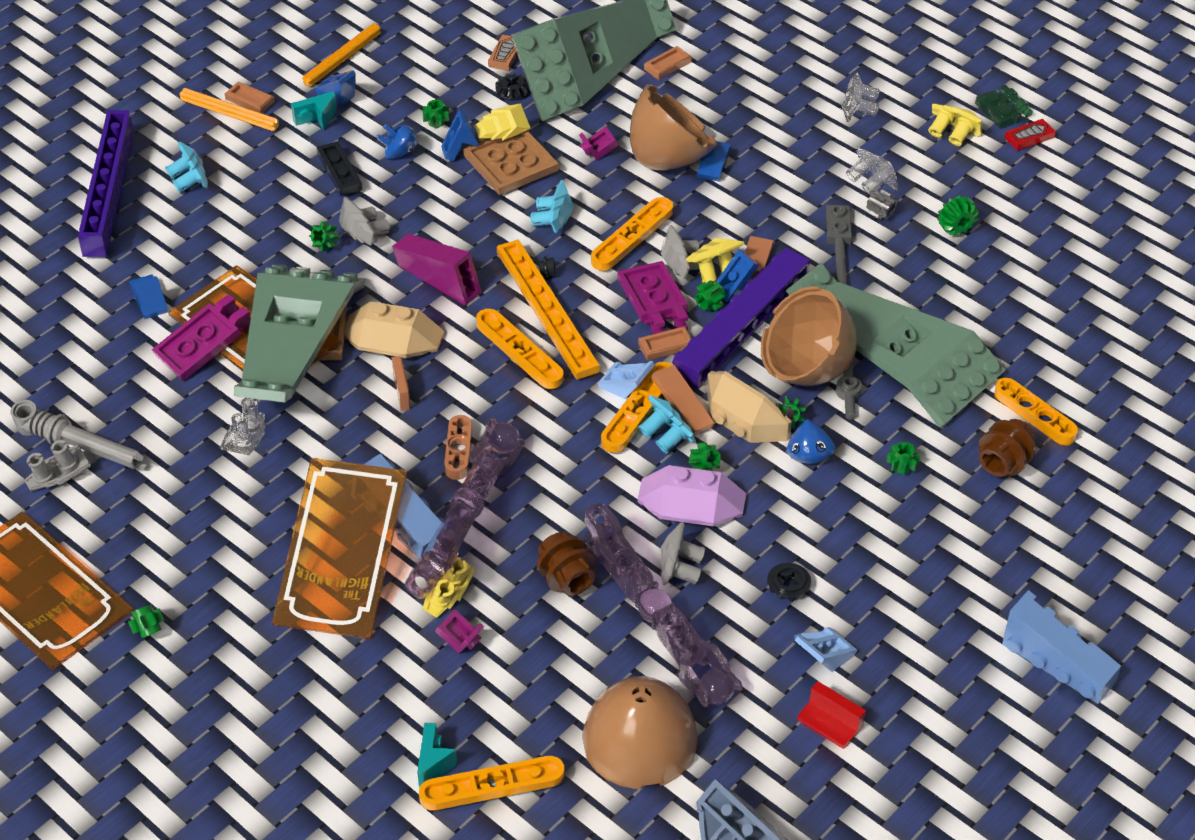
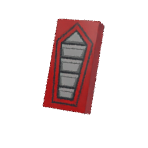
(1030, 134)

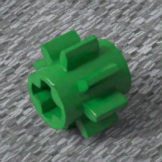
(436, 113)
(324, 236)
(710, 296)
(793, 404)
(705, 457)
(903, 458)
(146, 621)

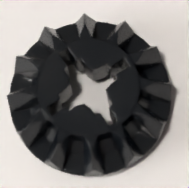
(514, 91)
(785, 572)

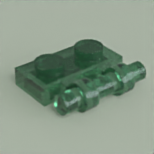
(998, 106)

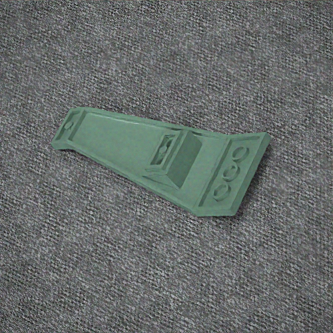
(560, 59)
(289, 326)
(938, 360)

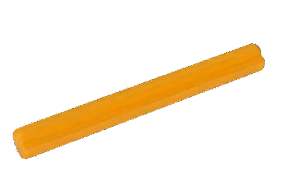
(341, 55)
(229, 109)

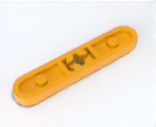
(620, 243)
(531, 360)
(626, 422)
(509, 778)

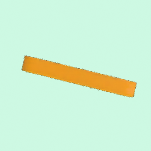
(1012, 393)

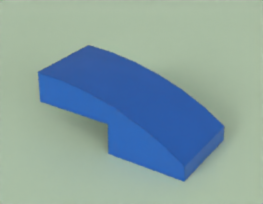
(713, 163)

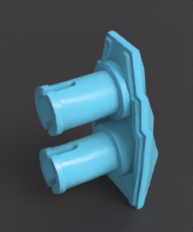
(191, 161)
(559, 207)
(663, 415)

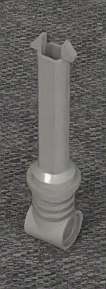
(32, 420)

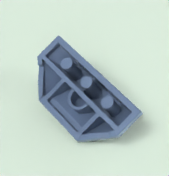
(729, 817)

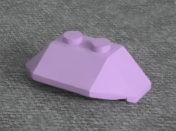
(691, 496)

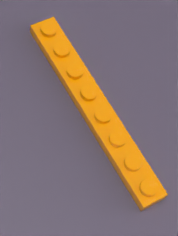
(548, 310)

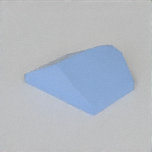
(624, 378)
(826, 647)

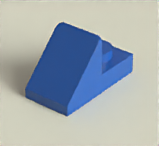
(342, 85)
(458, 133)
(737, 274)
(149, 296)

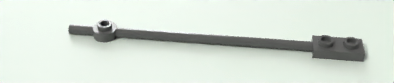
(839, 233)

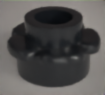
(547, 267)

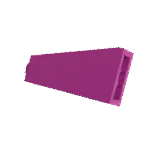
(440, 266)

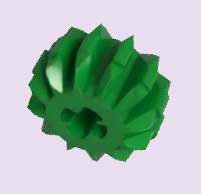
(958, 215)

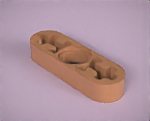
(461, 455)

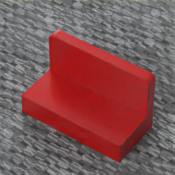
(832, 715)

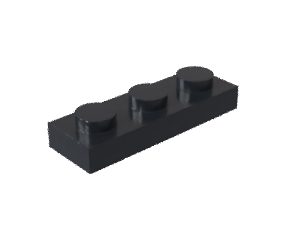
(339, 168)

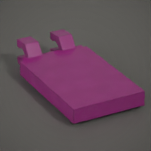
(654, 295)
(202, 337)

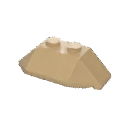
(392, 330)
(745, 410)

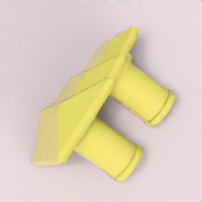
(963, 120)
(502, 123)
(717, 247)
(449, 588)

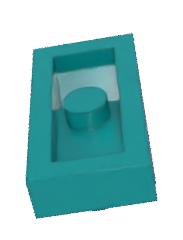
(315, 108)
(434, 759)

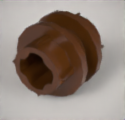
(1007, 447)
(566, 563)

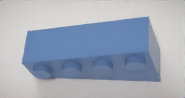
(415, 520)
(1059, 649)

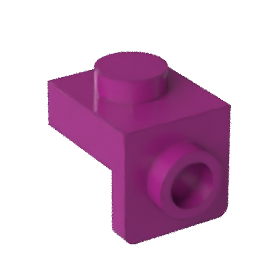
(599, 143)
(459, 632)

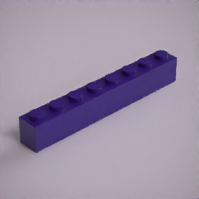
(106, 184)
(740, 318)

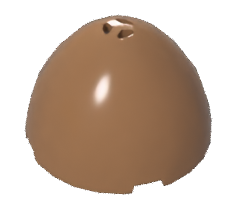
(666, 132)
(809, 338)
(640, 740)

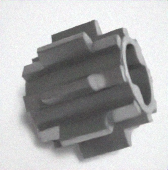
(881, 204)

